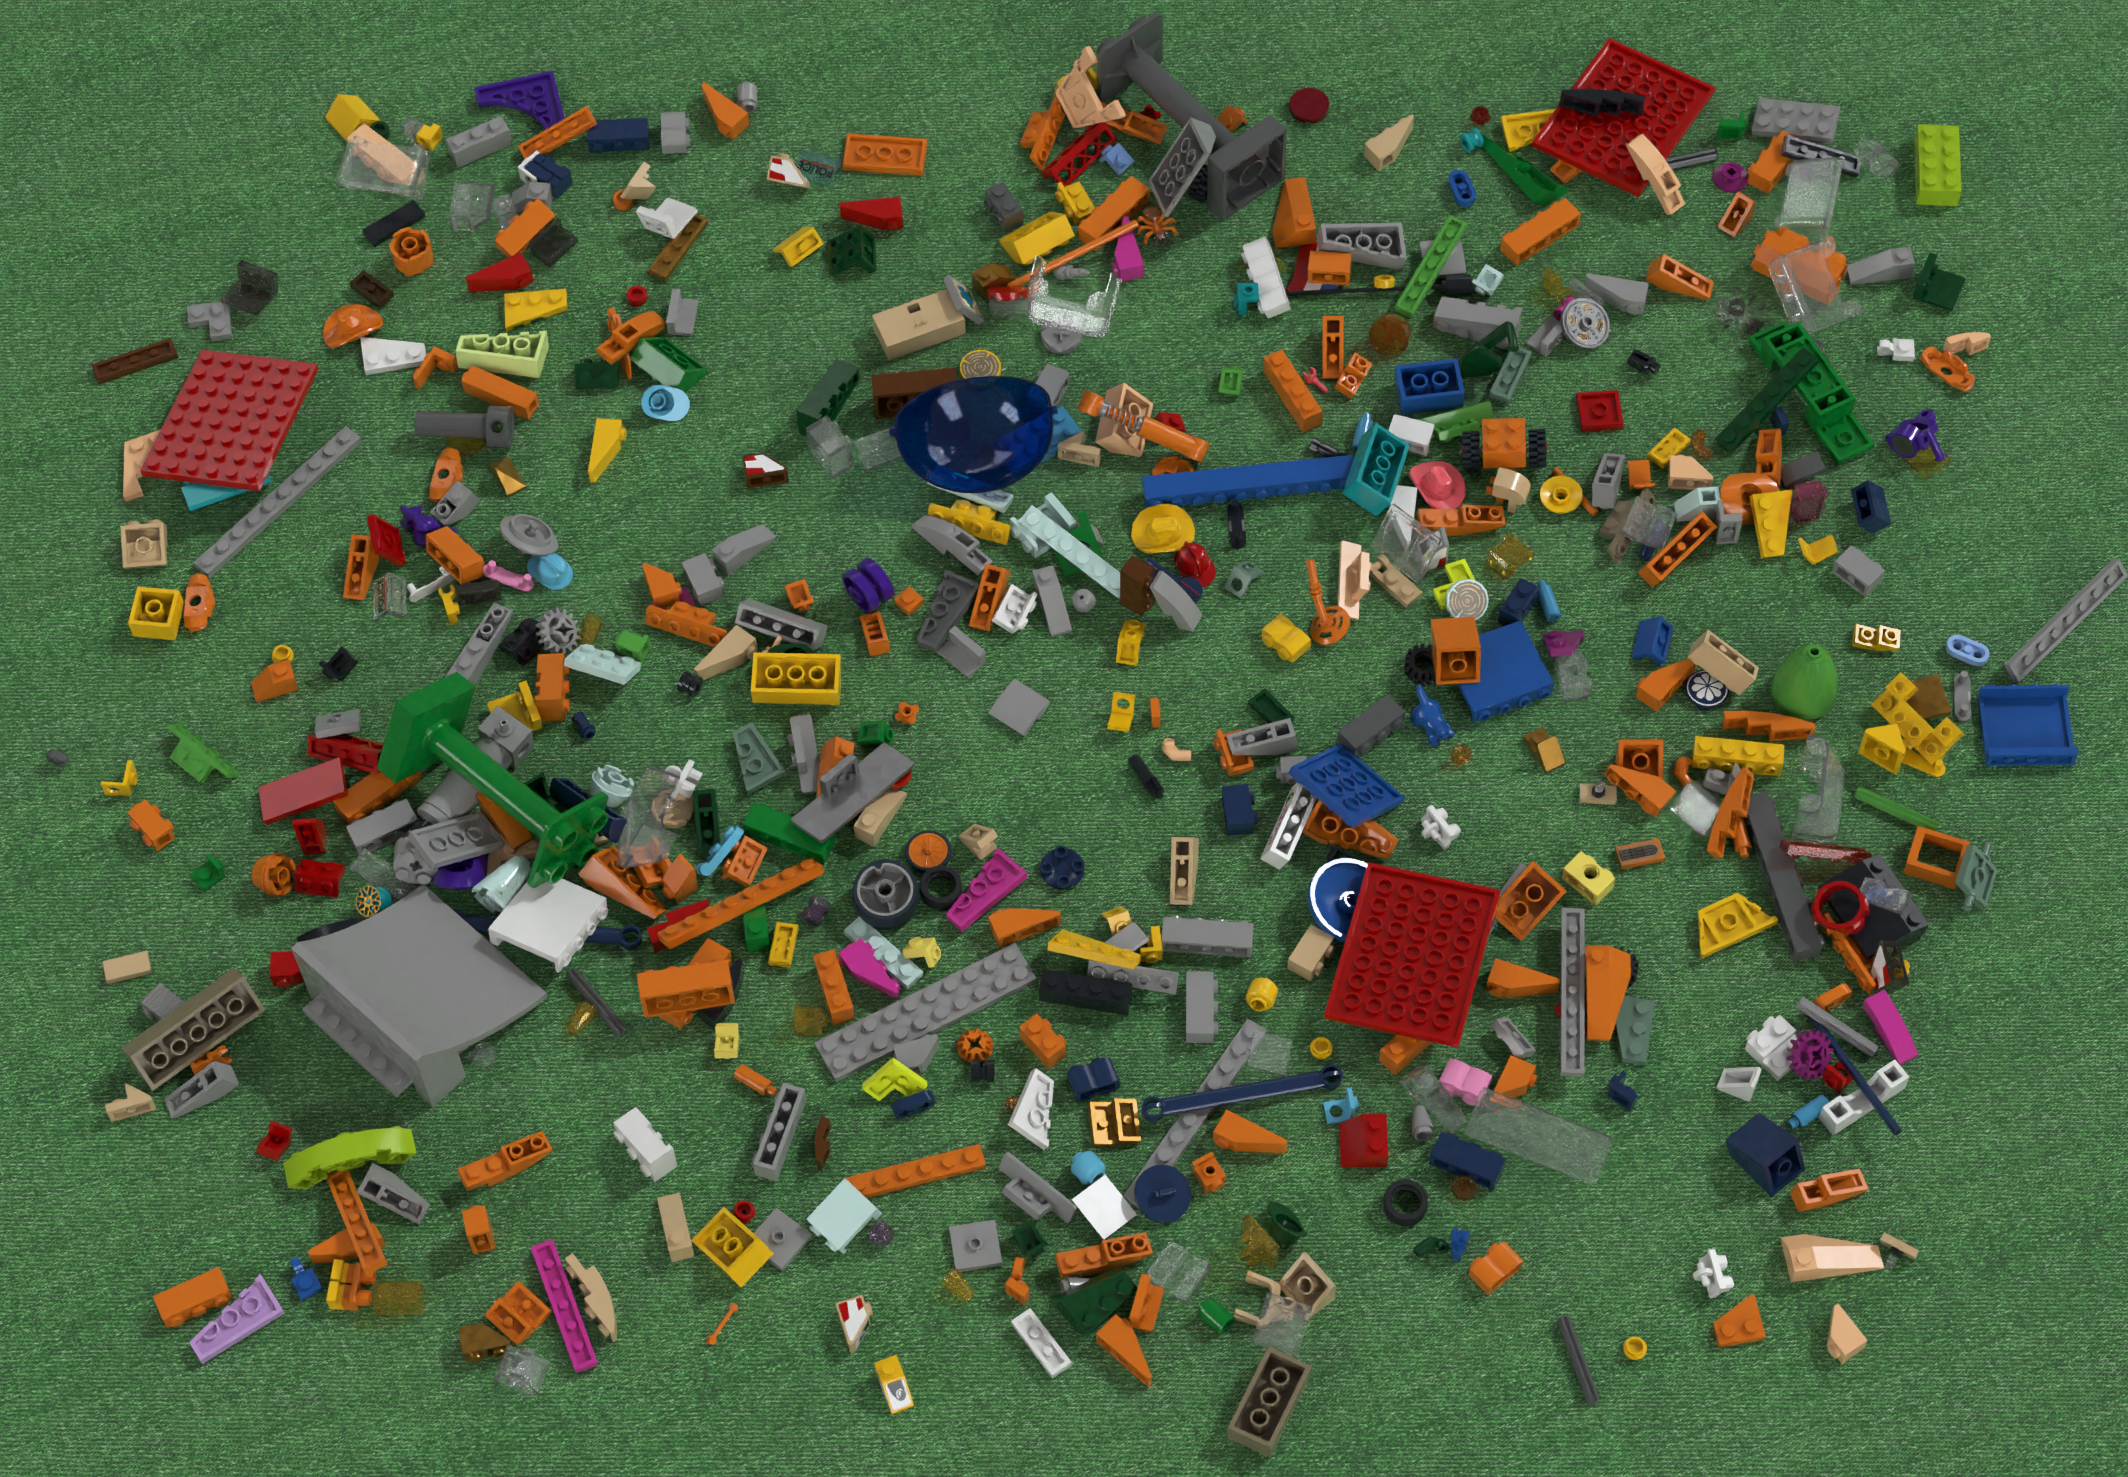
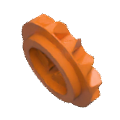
(981, 1053)

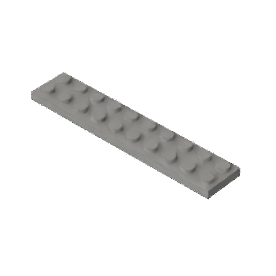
(925, 1012)

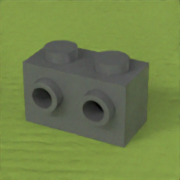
(1003, 207)

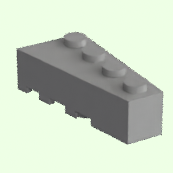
(1368, 242)
(1474, 320)

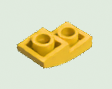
(1877, 639)

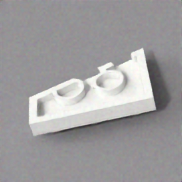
(390, 355)
(1032, 1109)

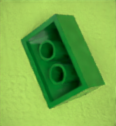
(667, 363)

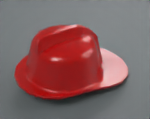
(1195, 563)

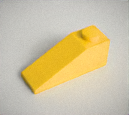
(605, 445)

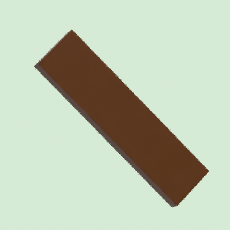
(134, 361)

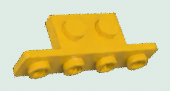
(973, 519)

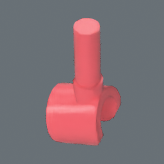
(1313, 379)

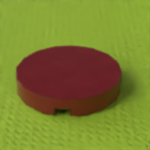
(1309, 105)

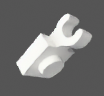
(1899, 349)

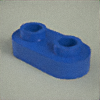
(1462, 190)

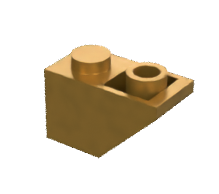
(481, 1342)

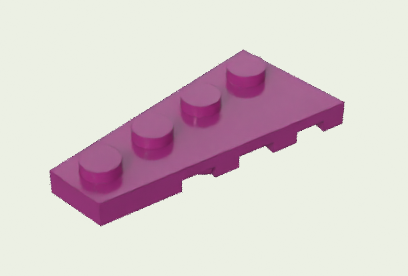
(992, 885)

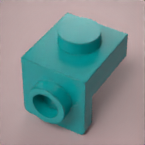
(1245, 294)

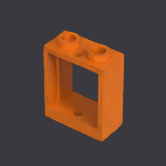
(1929, 872)

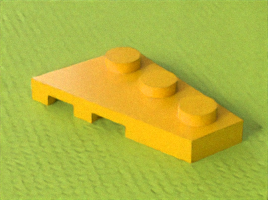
(528, 306)

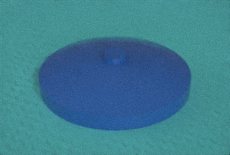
(1335, 894)

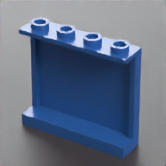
(1509, 673)
(2026, 725)

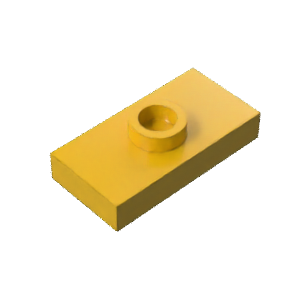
(1671, 444)
(783, 944)

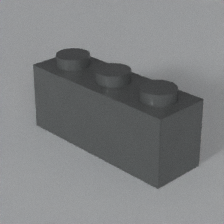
(1372, 726)

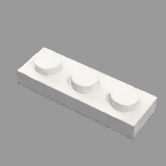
(1041, 1343)

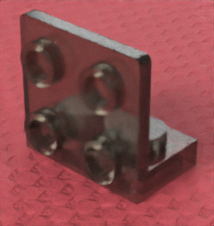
(253, 289)
(478, 591)

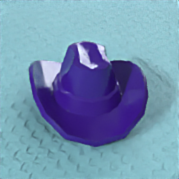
(462, 873)

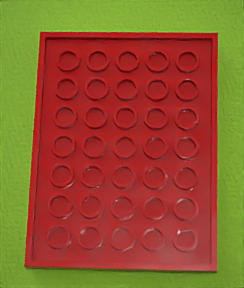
(1600, 142)
(229, 420)
(1412, 955)

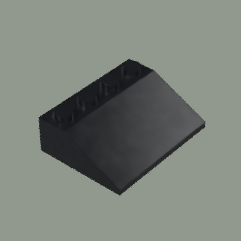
(1880, 923)

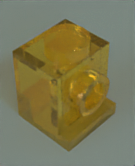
(809, 1020)

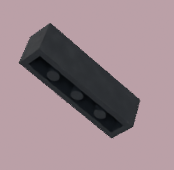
(1085, 992)

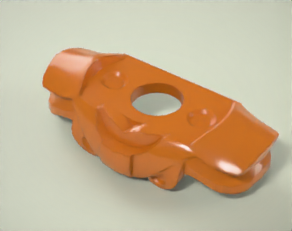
(1935, 361)
(450, 461)
(196, 616)

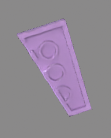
(242, 1318)

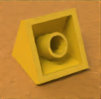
(349, 114)
(1883, 746)

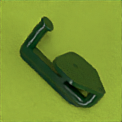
(1480, 359)

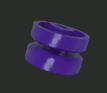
(868, 585)

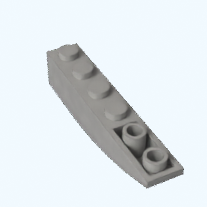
(482, 644)

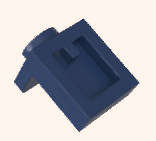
(1622, 1094)

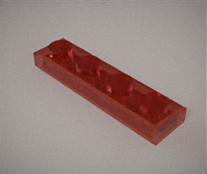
(1817, 850)

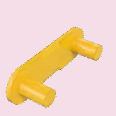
(1919, 762)

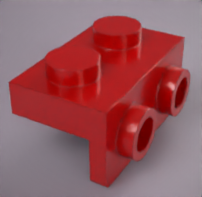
(318, 878)

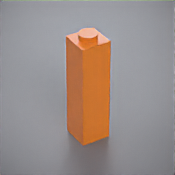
(499, 392)

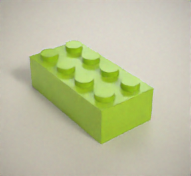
(1937, 165)

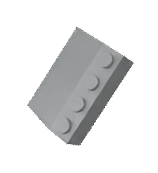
(1182, 164)

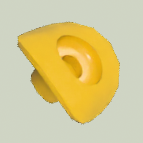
(1162, 529)

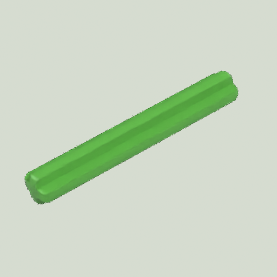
(1895, 809)

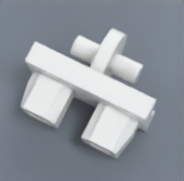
(688, 779)
(1436, 827)
(1710, 1273)

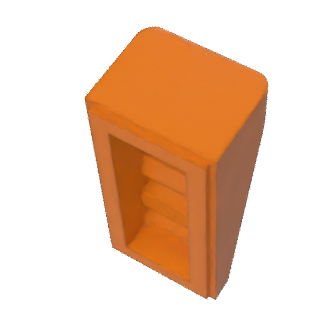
(880, 644)

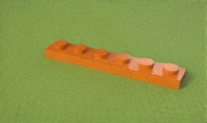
(919, 1171)
(356, 1221)

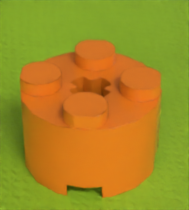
(411, 251)

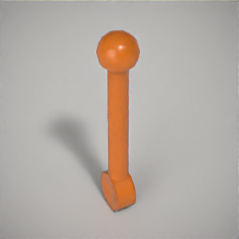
(711, 1339)

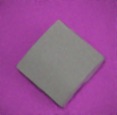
(1455, 264)
(1019, 707)

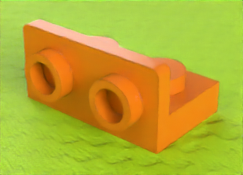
(743, 861)
(1146, 1304)

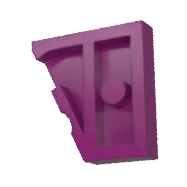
(1562, 643)

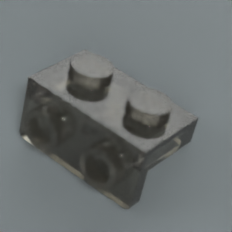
(552, 243)

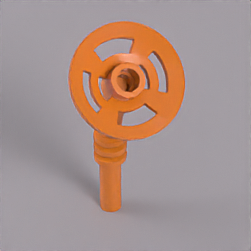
(1325, 620)

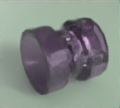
(815, 911)

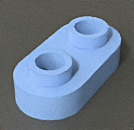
(1968, 649)

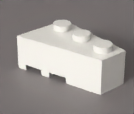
(645, 1144)

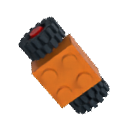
(1504, 445)

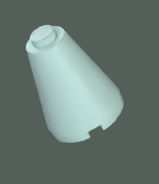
(502, 884)

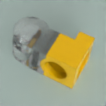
(421, 133)

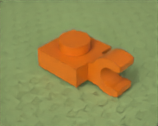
(207, 1058)

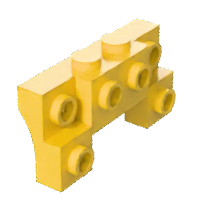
(1917, 733)

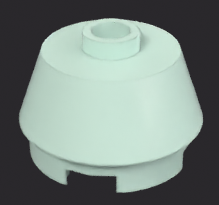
(612, 784)

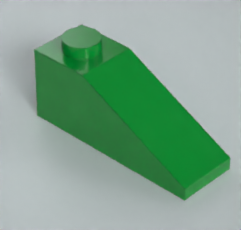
(756, 928)

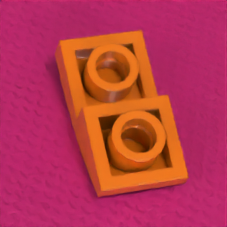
(1352, 375)

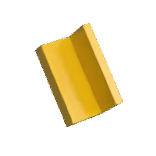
(799, 245)

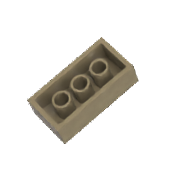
(1269, 1402)

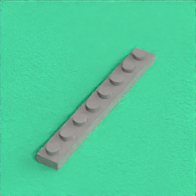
(2066, 620)
(1572, 992)

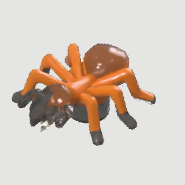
(1155, 227)

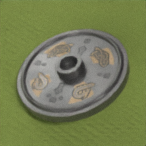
(1585, 323)

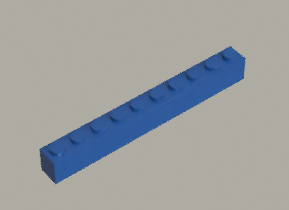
(1247, 481)

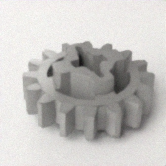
(558, 631)

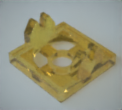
(1260, 1244)

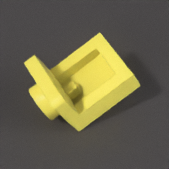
(923, 948)
(726, 1040)

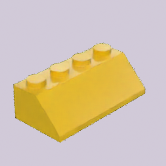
(796, 678)

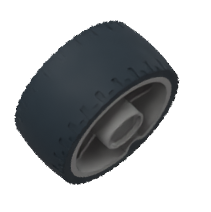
(888, 910)

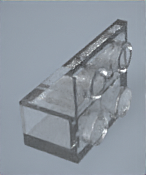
(471, 205)

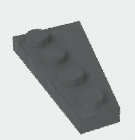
(951, 603)

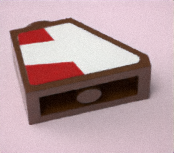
(763, 470)

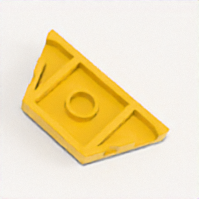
(1729, 923)

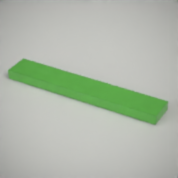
(1430, 266)

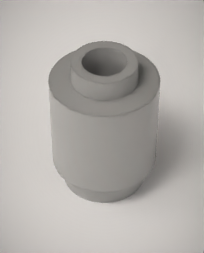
(747, 96)

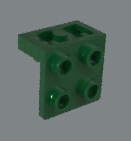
(852, 249)
(1938, 286)

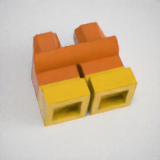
(346, 1286)

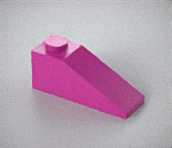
(1128, 261)

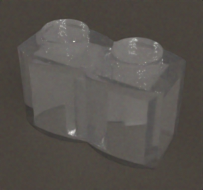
(1876, 158)

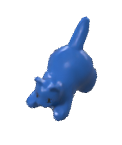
(1429, 715)

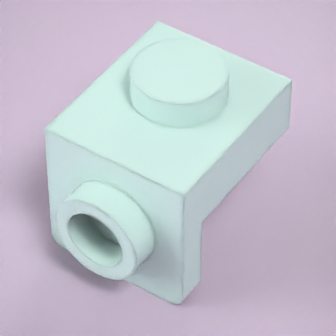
(1487, 281)

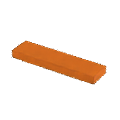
(559, 133)

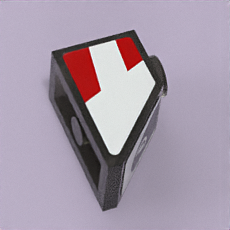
(1888, 968)

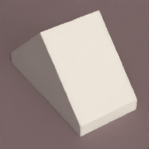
(1739, 1081)

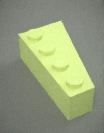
(503, 353)

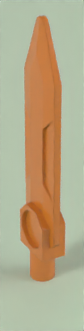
(614, 322)

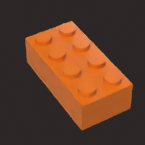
(685, 988)

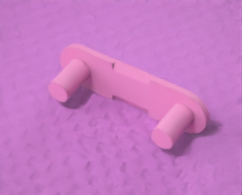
(508, 578)

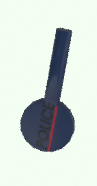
(1189, 585)

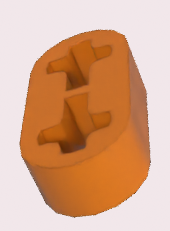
(1833, 997)

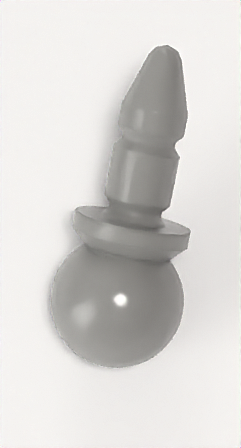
(1067, 271)

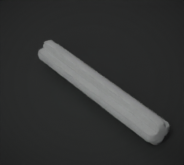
(1837, 1026)

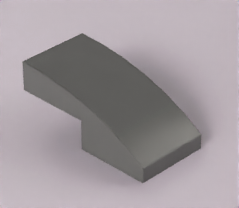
(1800, 469)

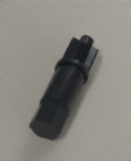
(1148, 779)

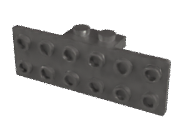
(850, 789)

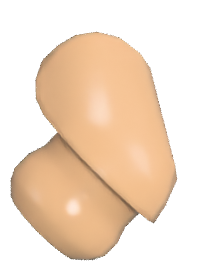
(1173, 752)

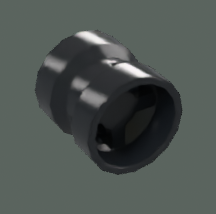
(983, 1070)

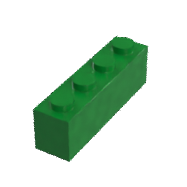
(778, 830)

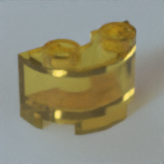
(1508, 556)

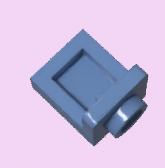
(1117, 158)

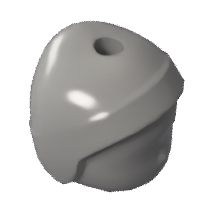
(1083, 600)

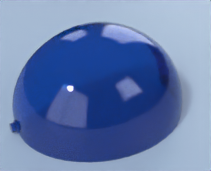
(976, 432)

